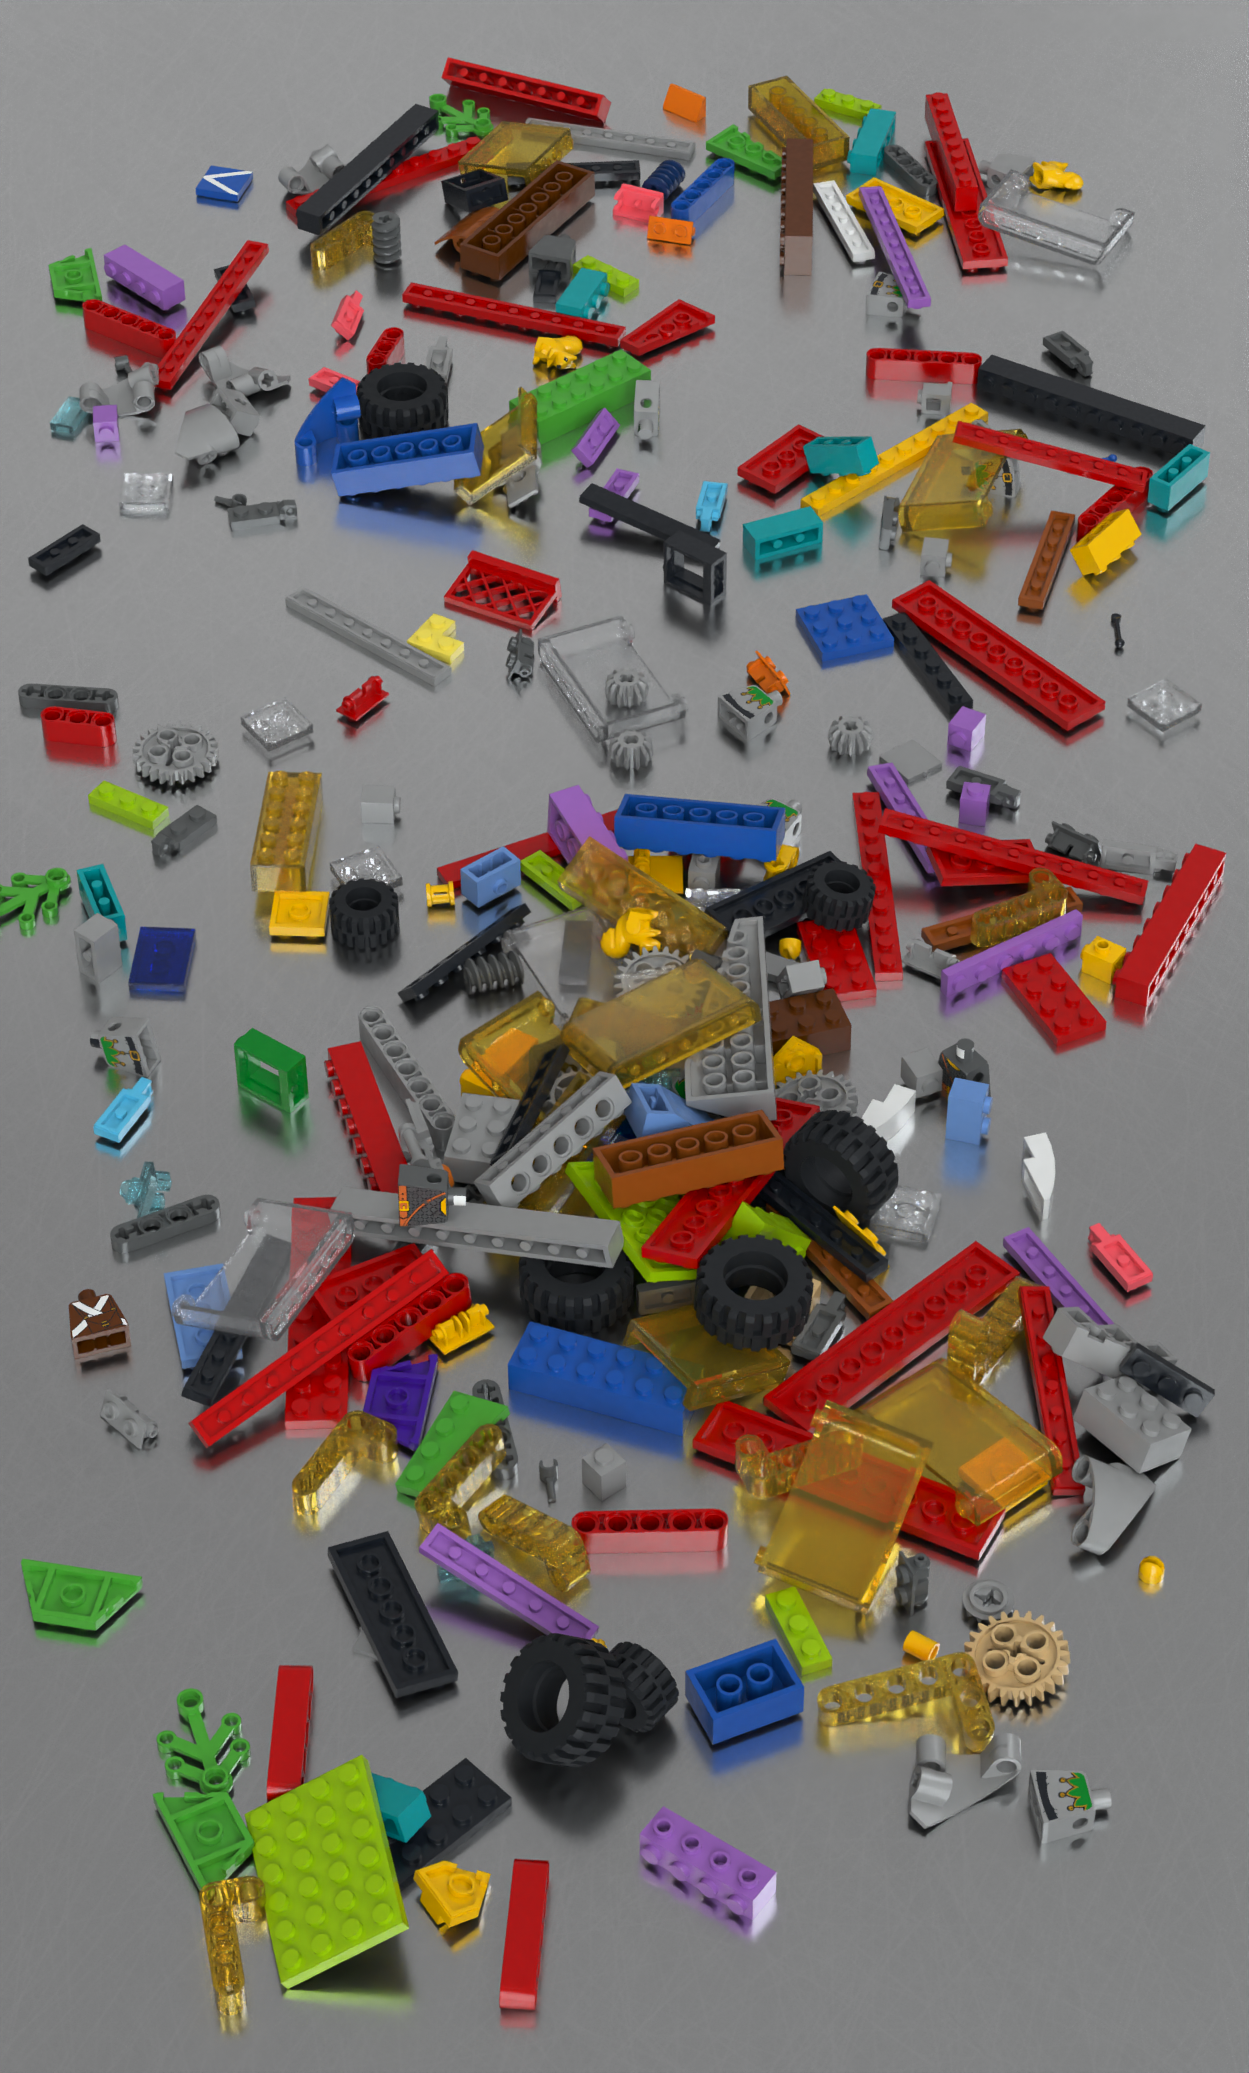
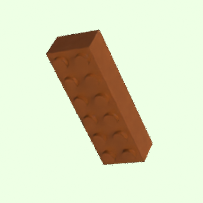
(688, 1159)

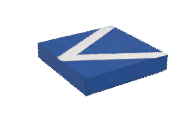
(224, 183)

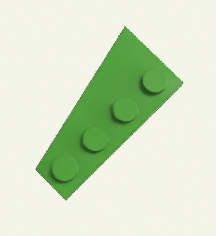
(742, 150)

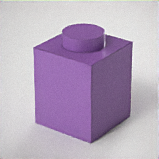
(105, 423)
(966, 729)
(974, 804)

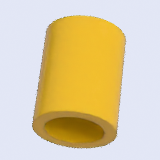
(920, 1646)

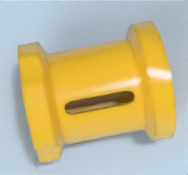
(440, 889)

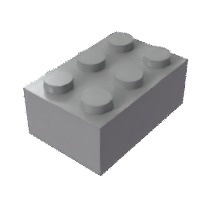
(476, 1134)
(1132, 1423)

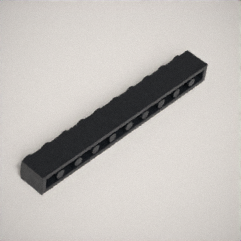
(367, 170)
(1089, 405)

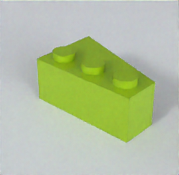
(756, 1221)

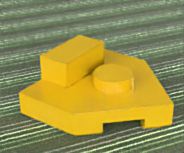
(794, 1058)
(451, 1892)

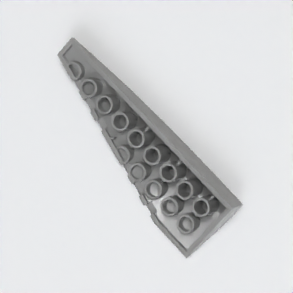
(739, 1070)

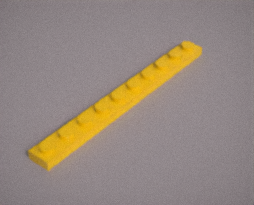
(890, 462)

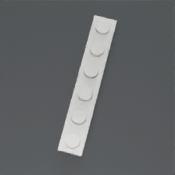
(843, 221)

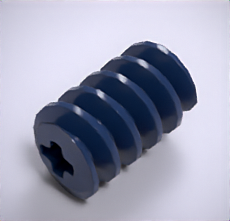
(665, 178)

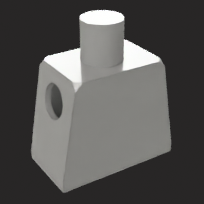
(1003, 164)

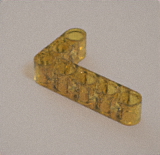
(979, 1343)
(915, 1693)

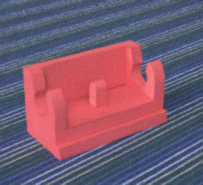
(638, 203)

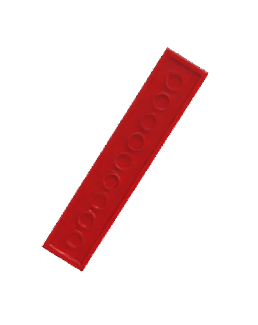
(974, 243)
(999, 655)
(708, 1213)
(892, 1336)
(324, 1394)
(931, 1510)

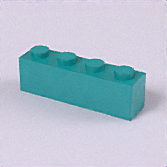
(871, 140)

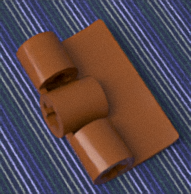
(467, 226)

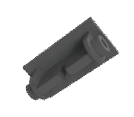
(520, 656)
(1084, 848)
(912, 1580)

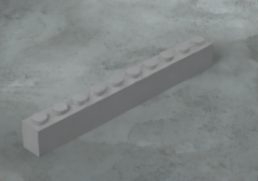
(490, 1229)

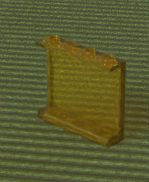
(518, 150)
(508, 448)
(701, 1362)

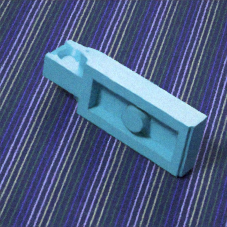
(710, 503)
(124, 1111)

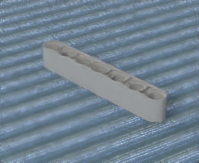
(405, 1072)

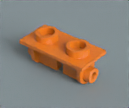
(670, 230)
(765, 669)

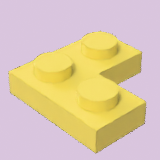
(434, 640)

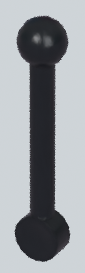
(1116, 619)

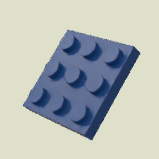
(844, 627)

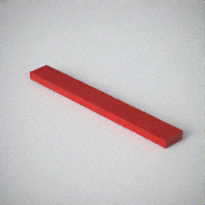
(1050, 456)
(520, 849)
(1050, 1385)

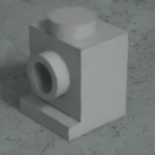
(935, 398)

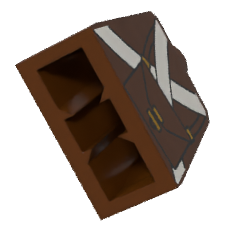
(97, 1325)

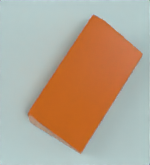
(685, 103)

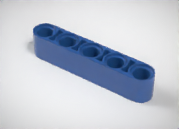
(704, 191)

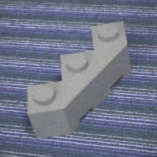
(1094, 1345)

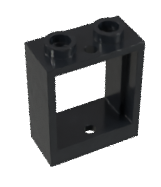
(476, 192)
(706, 588)

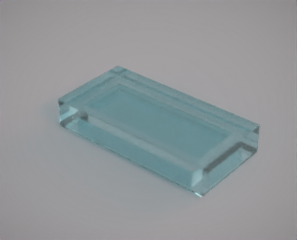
(68, 416)

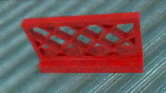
(511, 578)

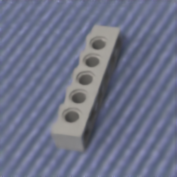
(539, 1143)

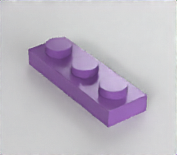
(595, 437)
(621, 483)

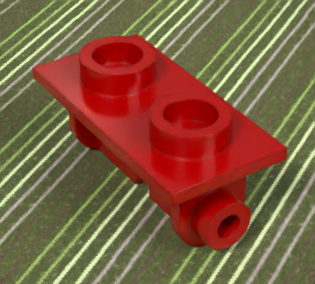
(363, 699)

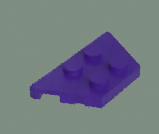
(403, 1397)

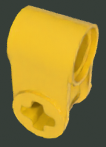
(786, 860)

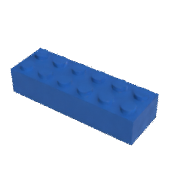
(408, 459)
(699, 827)
(598, 1378)

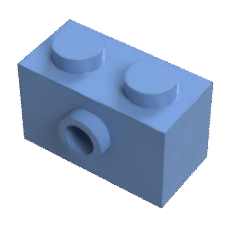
(490, 876)
(968, 1111)

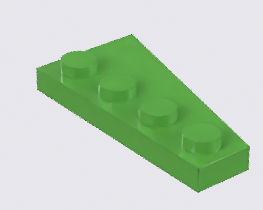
(448, 1433)

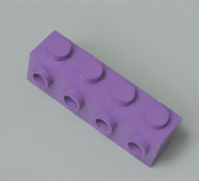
(144, 277)
(707, 1863)

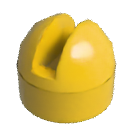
(790, 948)
(1151, 1570)

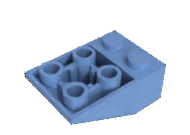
(659, 1110)

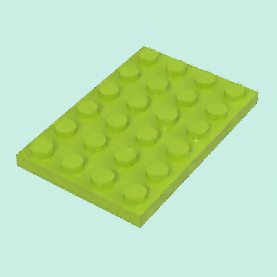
(636, 1222)
(326, 1872)

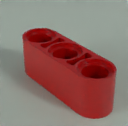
(387, 349)
(78, 726)

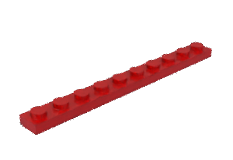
(411, 168)
(210, 313)
(514, 314)
(1012, 856)
(874, 860)
(318, 1348)

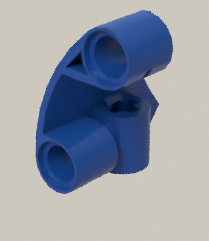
(330, 418)

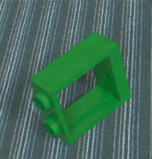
(283, 1091)

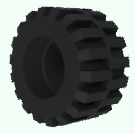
(838, 896)
(364, 913)
(648, 1686)

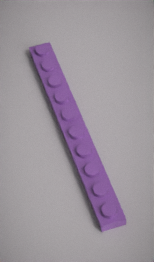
(895, 247)

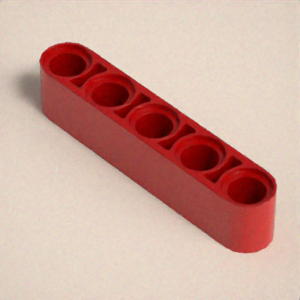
(127, 328)
(922, 365)
(1112, 501)
(409, 1326)
(652, 1530)
(290, 1729)
(524, 1934)

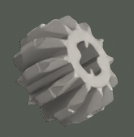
(626, 688)
(850, 735)
(631, 749)

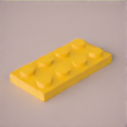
(909, 210)

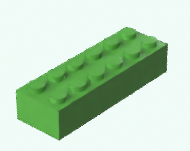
(580, 394)

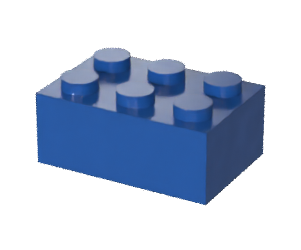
(744, 1691)

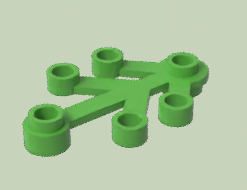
(481, 126)
(53, 882)
(204, 1749)

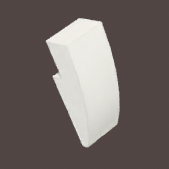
(891, 1114)
(1039, 1172)

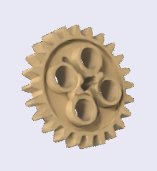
(1019, 1657)

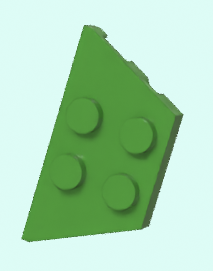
(75, 278)
(76, 1594)
(206, 1833)

